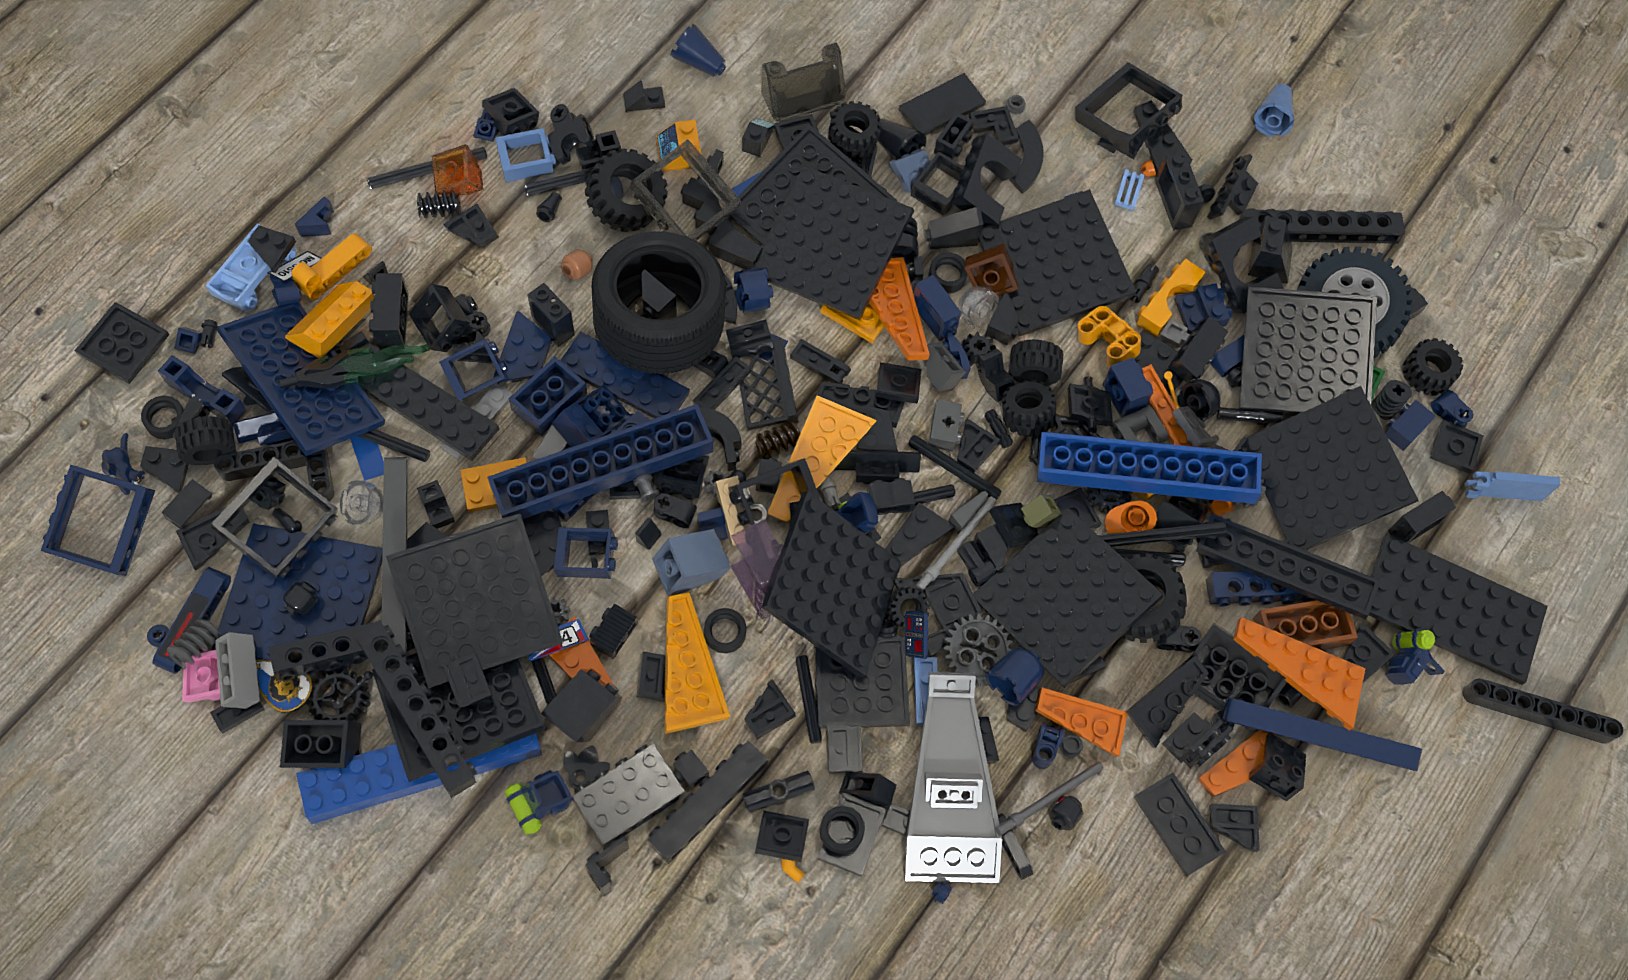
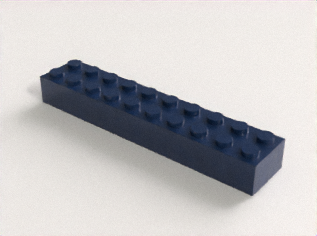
(601, 463)

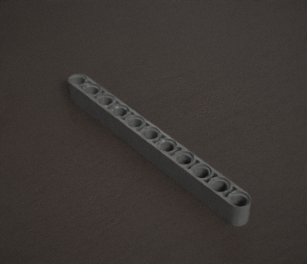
(394, 541)

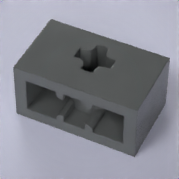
(946, 414)

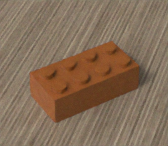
(1310, 623)

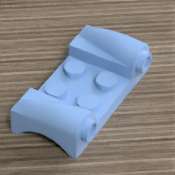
(241, 275)

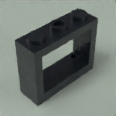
(1179, 190)

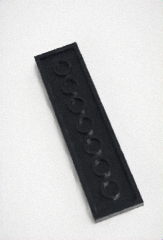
(430, 408)
(1291, 567)

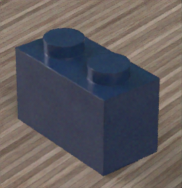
(1409, 424)

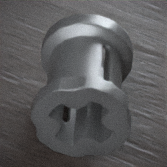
(646, 487)

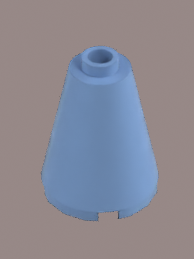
(1276, 112)

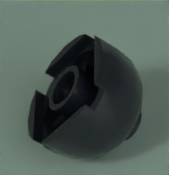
(1200, 397)

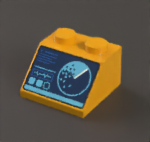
(675, 136)

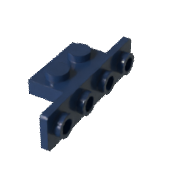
(265, 428)

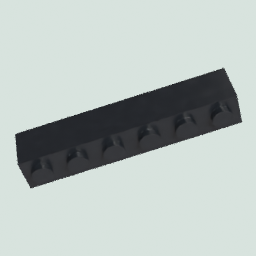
(707, 802)

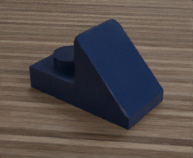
(313, 222)

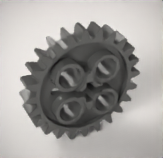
(982, 631)

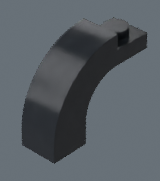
(726, 433)

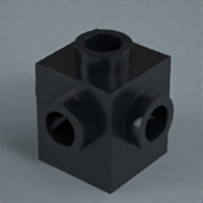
(271, 494)

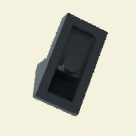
(643, 99)
(478, 356)

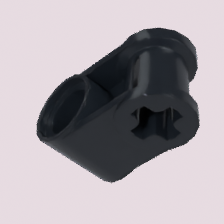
(470, 331)
(676, 510)
(1178, 639)

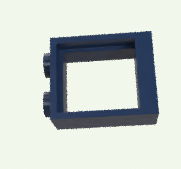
(936, 308)
(455, 379)
(563, 545)

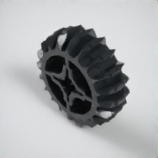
(335, 680)

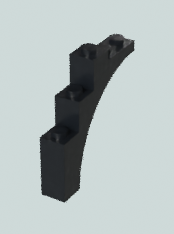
(724, 239)

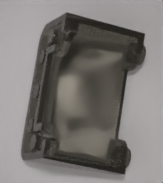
(804, 88)

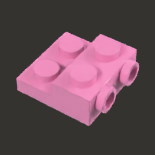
(201, 679)

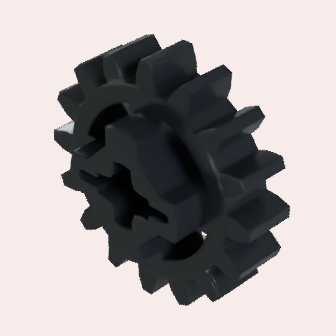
(1108, 499)

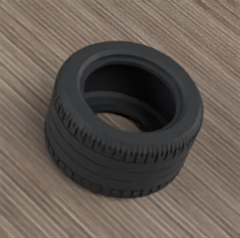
(686, 271)

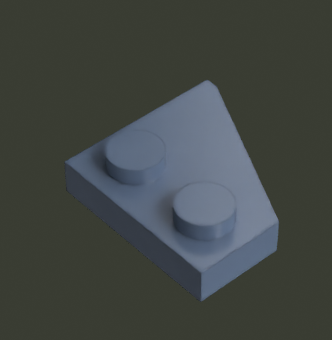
(910, 167)

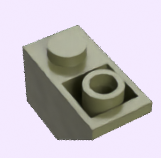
(1041, 511)

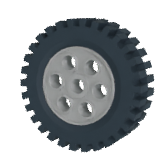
(1360, 269)

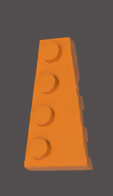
(1089, 720)

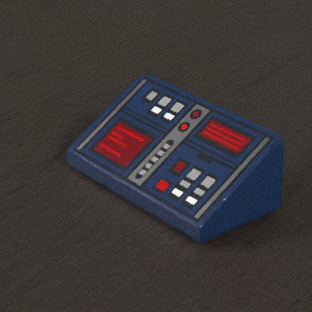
(916, 634)

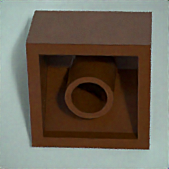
(992, 270)

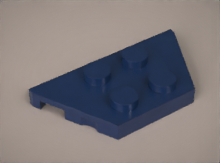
(524, 349)

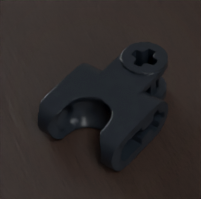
(568, 132)

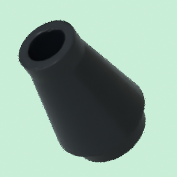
(548, 208)

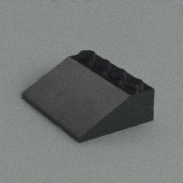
(1234, 672)

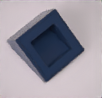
(188, 340)

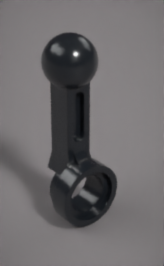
(753, 506)

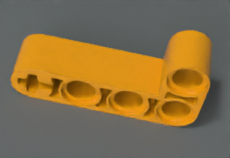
(332, 267)

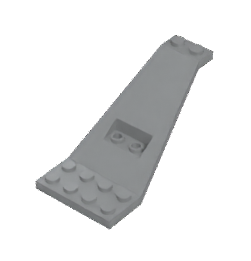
(952, 833)

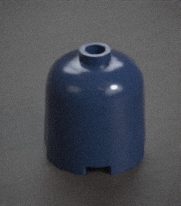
(1016, 675)

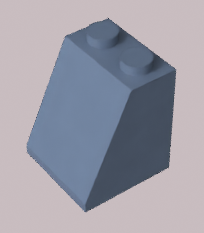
(690, 561)

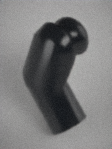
(287, 521)

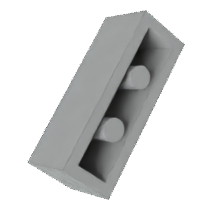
(237, 670)

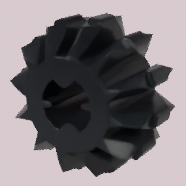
(976, 342)

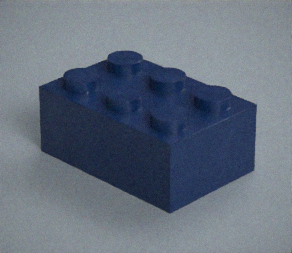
(547, 395)

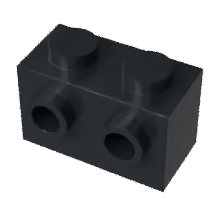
(954, 136)

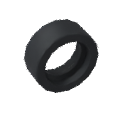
(949, 259)
(155, 405)
(725, 613)
(847, 812)

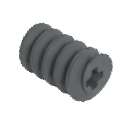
(193, 641)

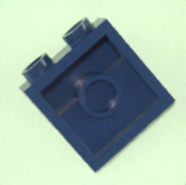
(1202, 303)

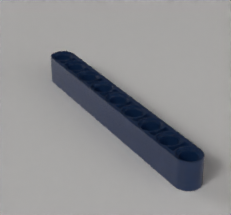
(1322, 734)

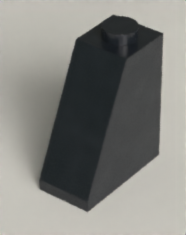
(955, 230)

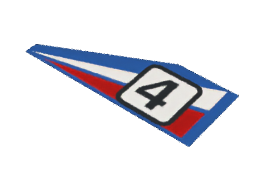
(571, 633)

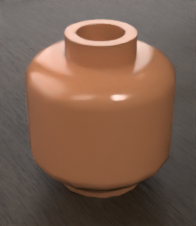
(576, 264)

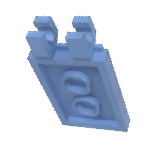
(1512, 486)

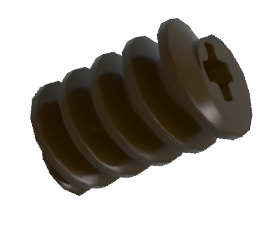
(773, 441)

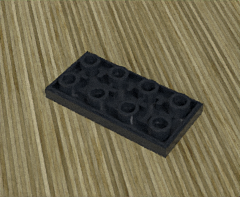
(937, 106)

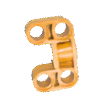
(1111, 329)

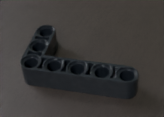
(280, 452)

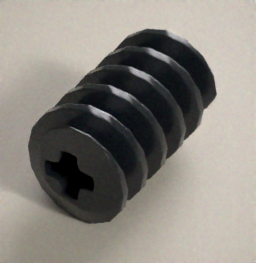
(437, 203)
(1391, 399)

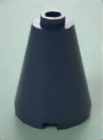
(698, 52)

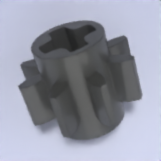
(714, 476)
(556, 605)

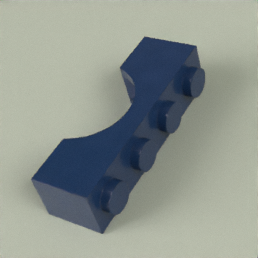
(190, 384)

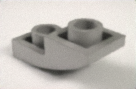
(551, 443)

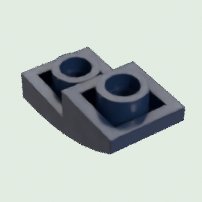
(485, 129)
(957, 352)

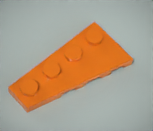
(579, 657)
(1235, 767)

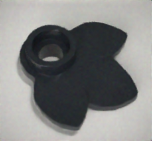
(584, 764)

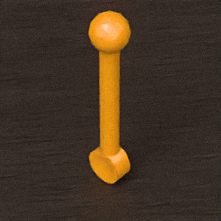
(1168, 375)

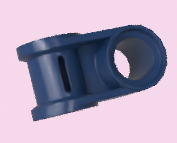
(285, 292)
(1452, 408)
(1047, 741)

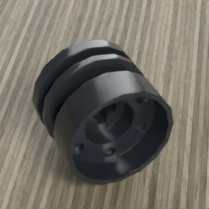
(908, 244)

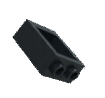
(928, 195)
(422, 314)
(550, 316)
(1423, 518)

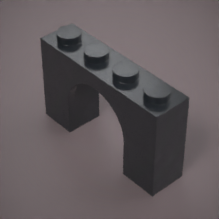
(969, 192)
(1222, 249)

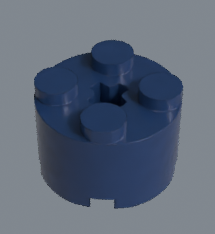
(753, 289)

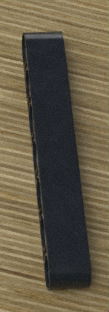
(1553, 711)

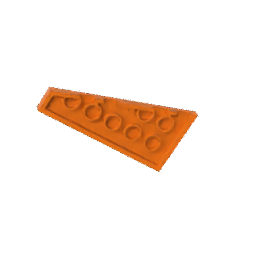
(898, 311)
(1313, 672)

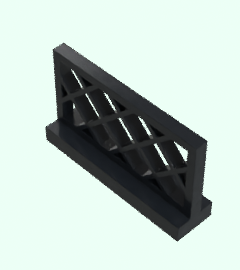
(784, 387)

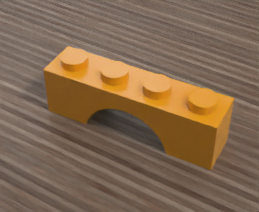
(1157, 314)

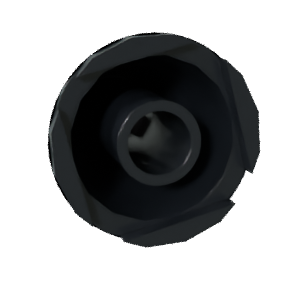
(899, 139)

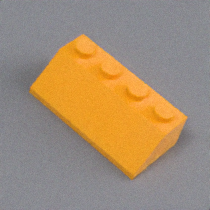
(332, 318)

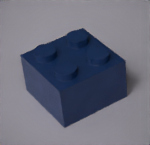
(1127, 387)

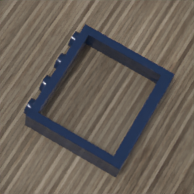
(131, 531)

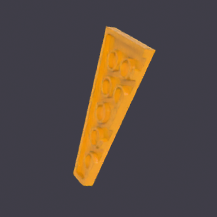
(824, 442)
(691, 681)

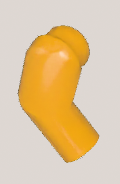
(792, 870)

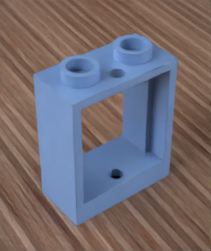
(526, 169)

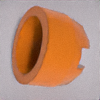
(1148, 169)

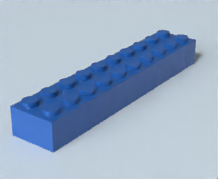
(1149, 467)
(380, 777)

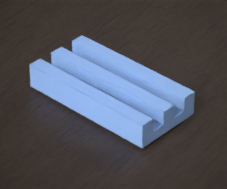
(1133, 177)

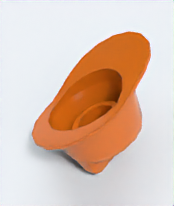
(1131, 517)

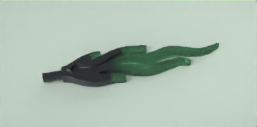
(349, 364)

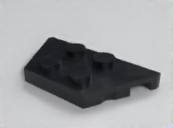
(542, 535)

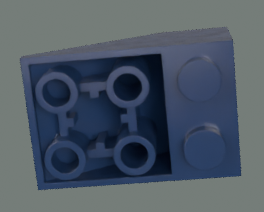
(590, 417)

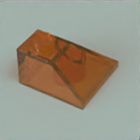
(457, 171)

